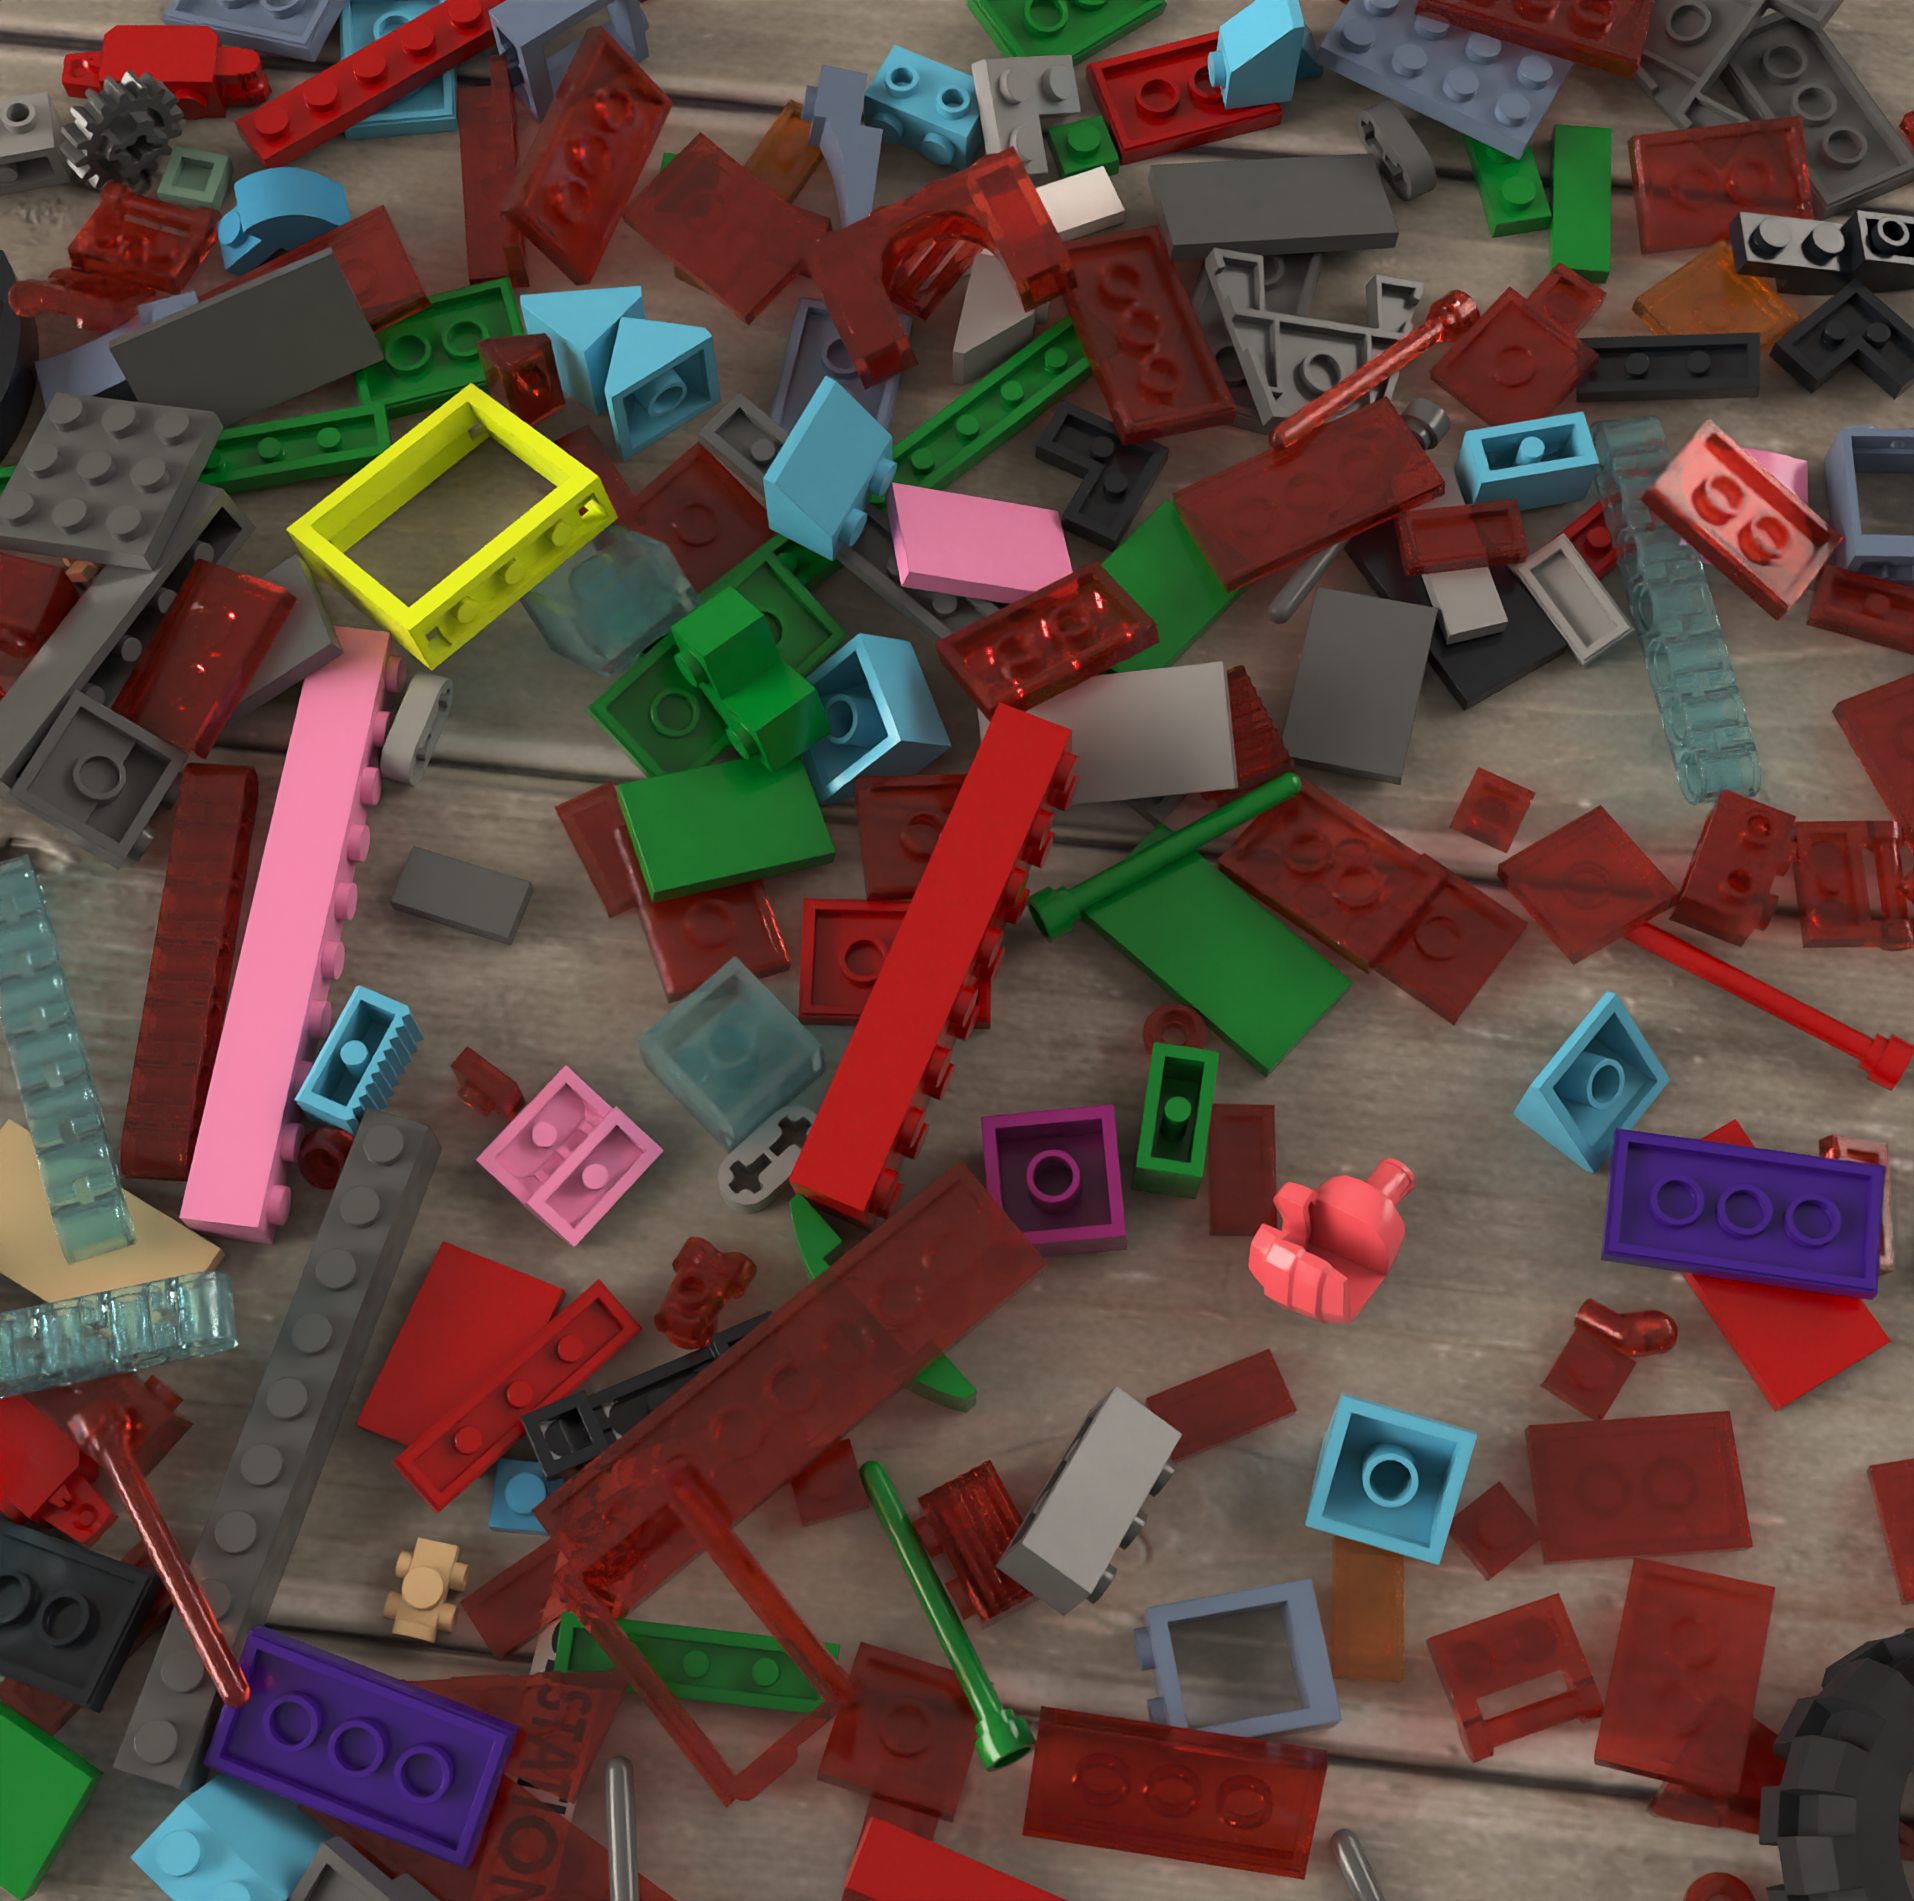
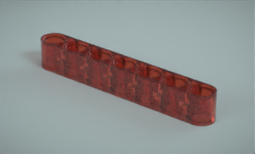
(189, 970)

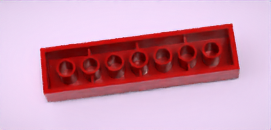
(935, 969)

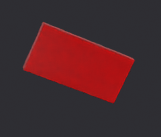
(1785, 1334)

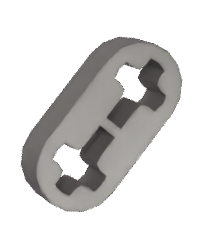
(416, 728)
(757, 1150)

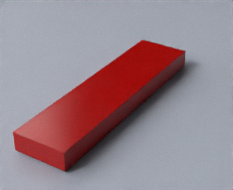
(536, 1375)

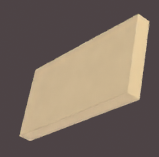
(33, 1253)

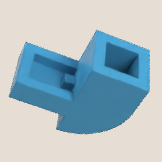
(278, 211)

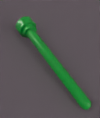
(1059, 908)
(1001, 1735)

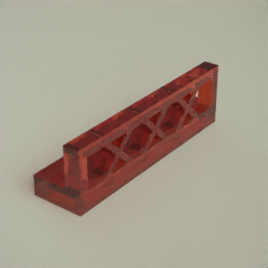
(488, 170)

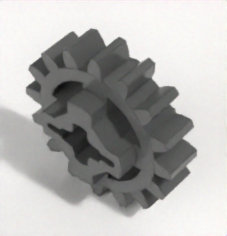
(121, 129)

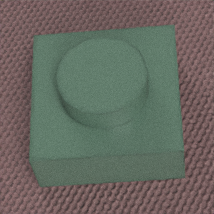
(195, 178)

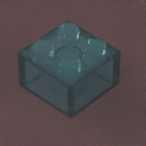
(611, 600)
(732, 1054)

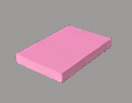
(974, 544)

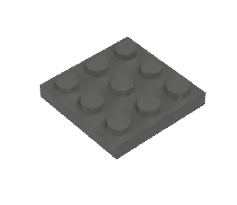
(105, 479)

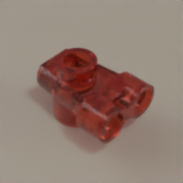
(700, 1291)

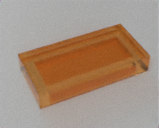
(1367, 1612)

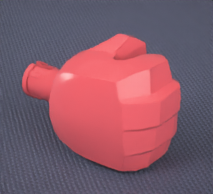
(1332, 1243)

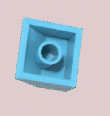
(828, 472)
(877, 717)
(231, 1845)

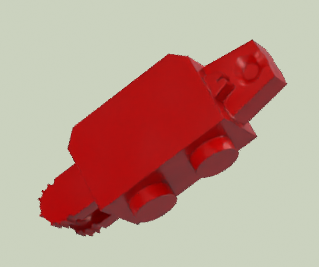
(183, 58)
(48, 1476)

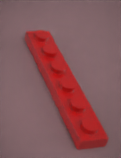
(367, 81)

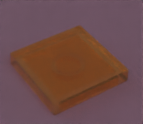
(1713, 299)

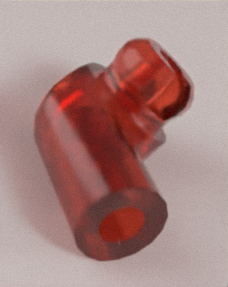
(1629, 1333)

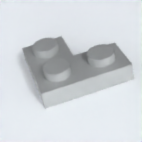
(1016, 95)

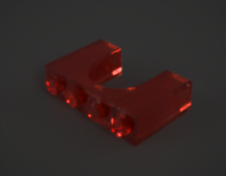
(982, 204)

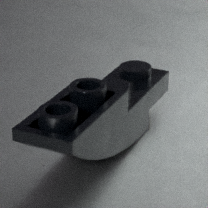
(1824, 255)

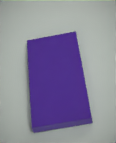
(1744, 1213)
(363, 1747)

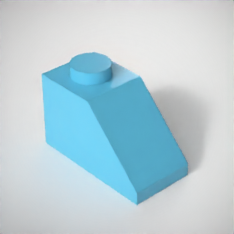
(1258, 54)

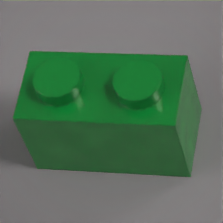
(1175, 1120)

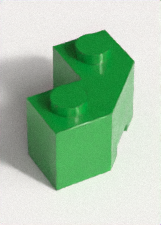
(740, 670)

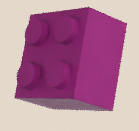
(1058, 1177)

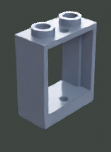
(527, 24)
(1868, 451)
(1304, 1642)

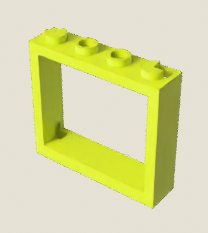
(493, 575)

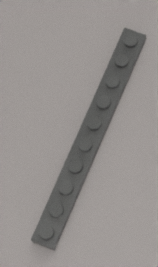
(749, 443)

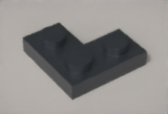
(1848, 329)
(1112, 473)

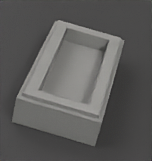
(1574, 600)

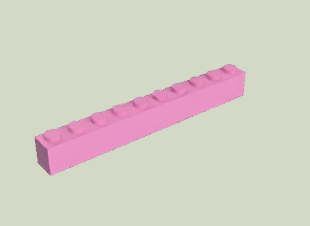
(293, 943)

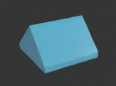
(582, 335)
(658, 381)
(1594, 1085)
(1389, 1478)

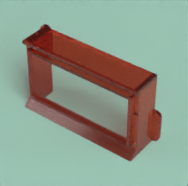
(676, 1487)

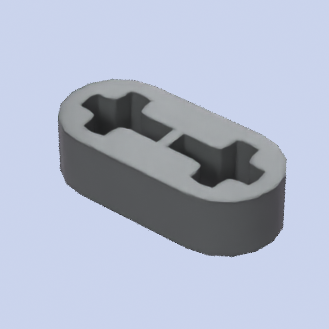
(1396, 150)

